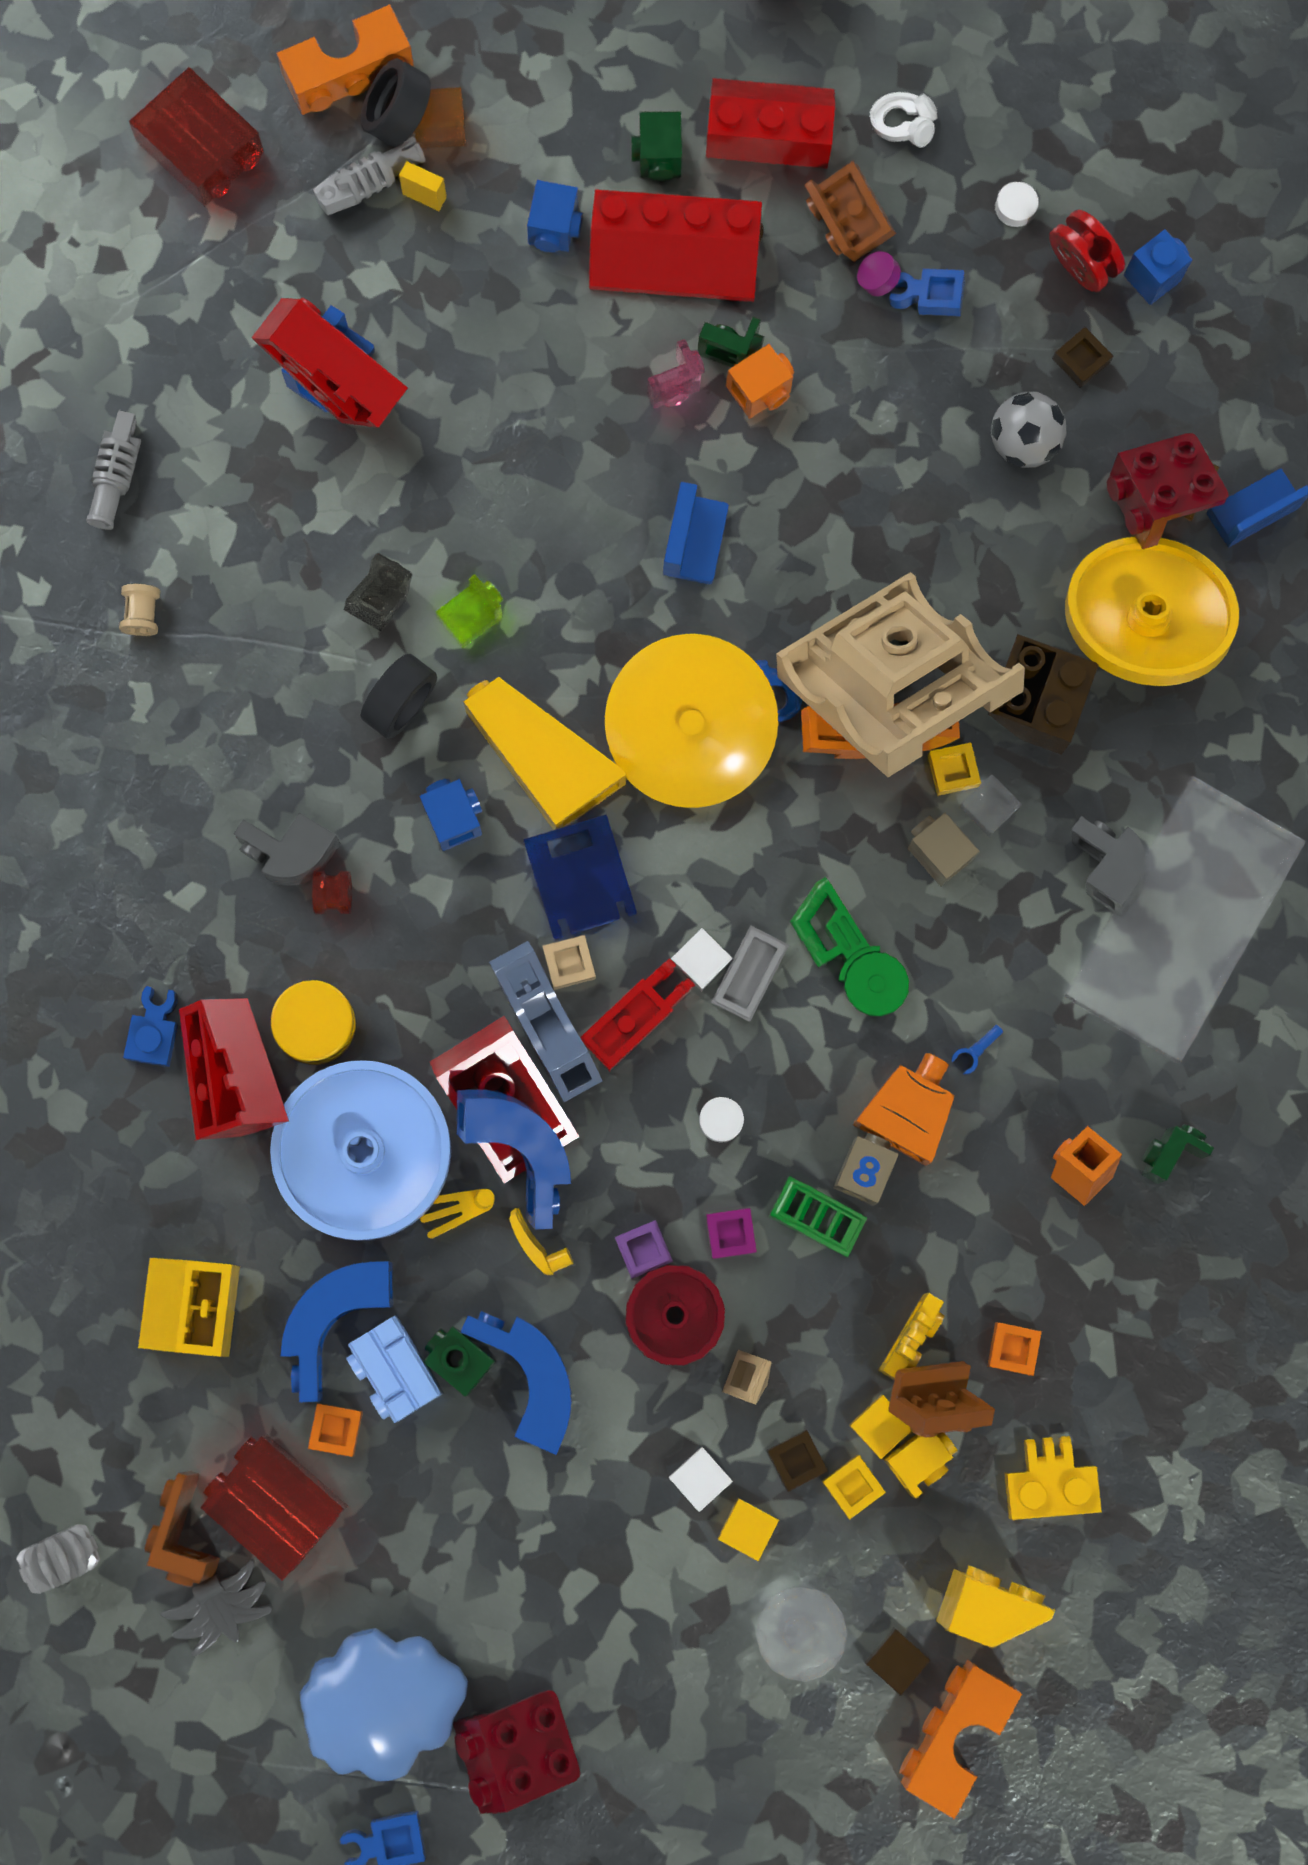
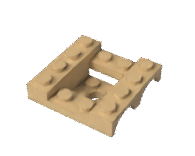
(853, 671)

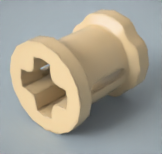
(139, 609)

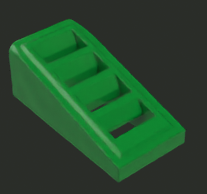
(810, 1194)

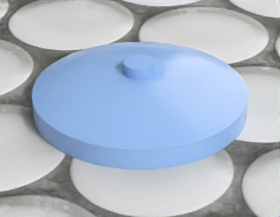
(361, 1150)

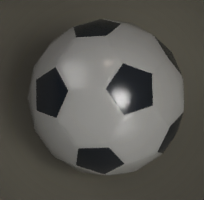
(1028, 429)

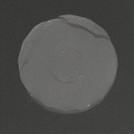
(801, 1633)

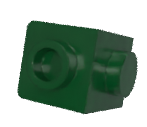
(1164, 1154)

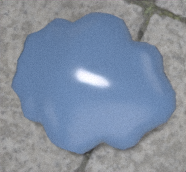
(380, 1704)

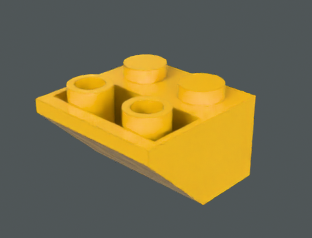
(189, 1307)
(989, 1613)

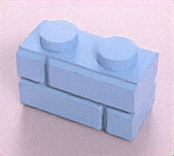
(394, 1370)

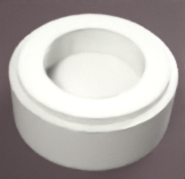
(1016, 204)
(721, 1119)

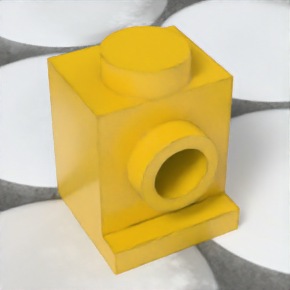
(920, 1461)

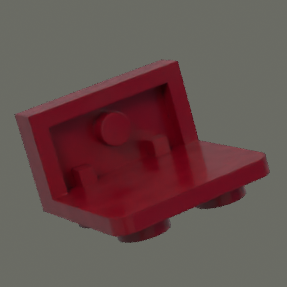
(1163, 484)
(516, 1753)

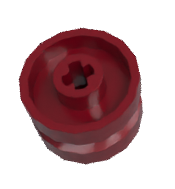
(701, 1321)

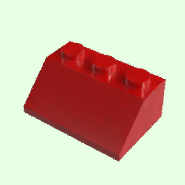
(770, 123)

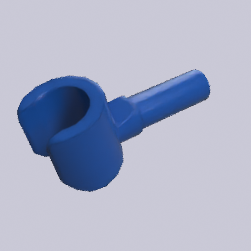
(978, 1048)

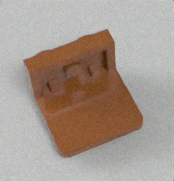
(182, 1563)

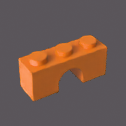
(321, 79)
(972, 1699)

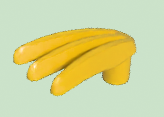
(471, 1204)
(535, 1251)

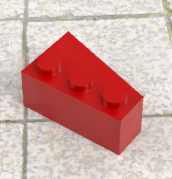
(328, 364)
(228, 1070)

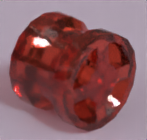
(332, 892)

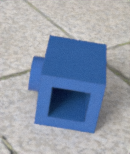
(554, 217)
(1158, 266)
(452, 812)

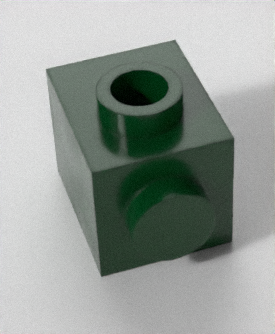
(658, 145)
(457, 1359)

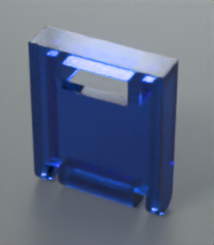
(581, 883)

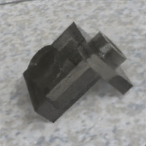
(379, 592)

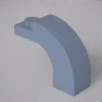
(545, 1021)

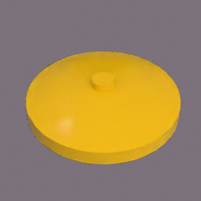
(1151, 611)
(691, 720)

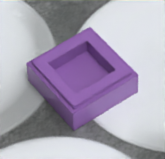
(643, 1249)

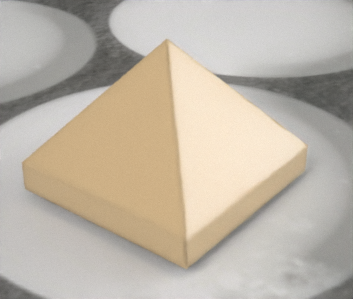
(747, 1377)

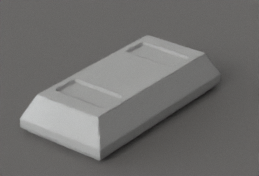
(750, 973)

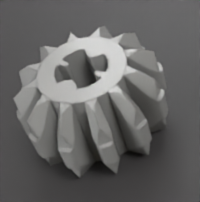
(58, 1559)

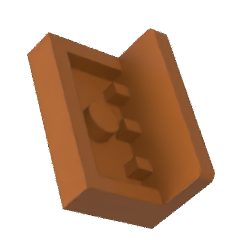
(850, 212)
(937, 1401)

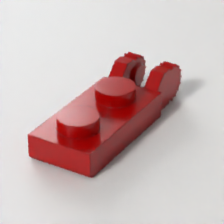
(633, 1017)

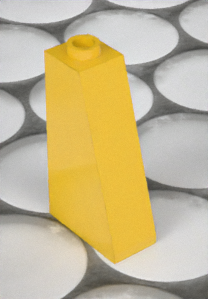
(545, 757)

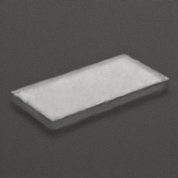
(1184, 934)

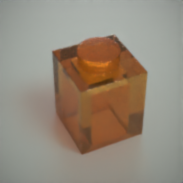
(443, 120)

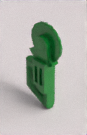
(872, 979)

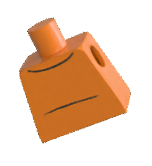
(910, 1110)

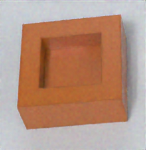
(1014, 1349)
(335, 1429)

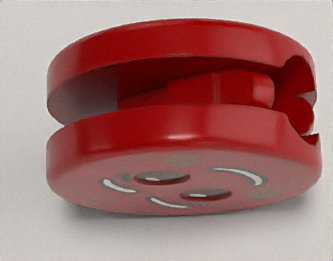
(1087, 250)

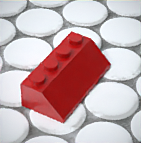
(674, 245)

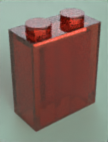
(197, 137)
(272, 1505)

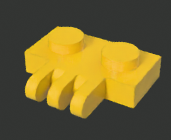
(923, 1321)
(1052, 1484)

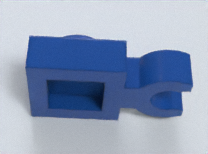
(936, 292)
(152, 1037)
(393, 1841)

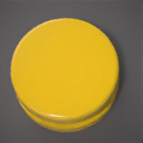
(313, 1022)

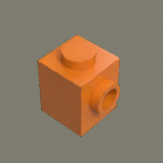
(761, 381)
(1085, 1165)

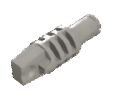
(366, 177)
(113, 470)

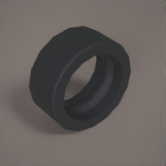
(395, 102)
(398, 695)

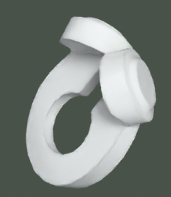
(918, 131)

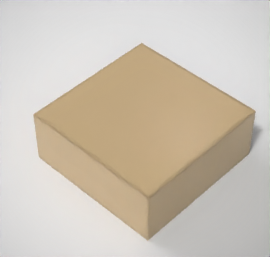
(569, 962)

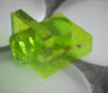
(471, 611)

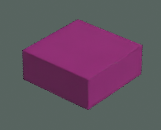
(731, 1233)

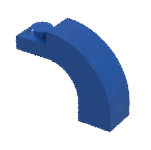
(499, 1118)
(322, 1305)
(547, 1377)

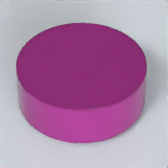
(878, 273)

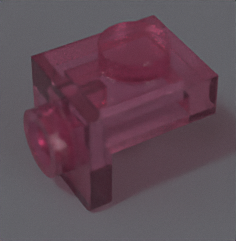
(675, 384)

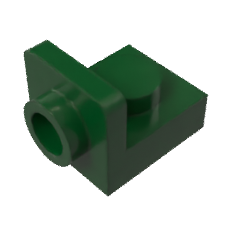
(726, 346)

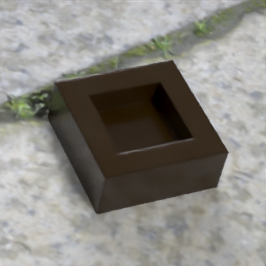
(1082, 357)
(797, 1460)
(897, 1661)

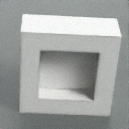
(701, 959)
(700, 1479)

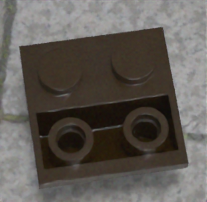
(1052, 694)

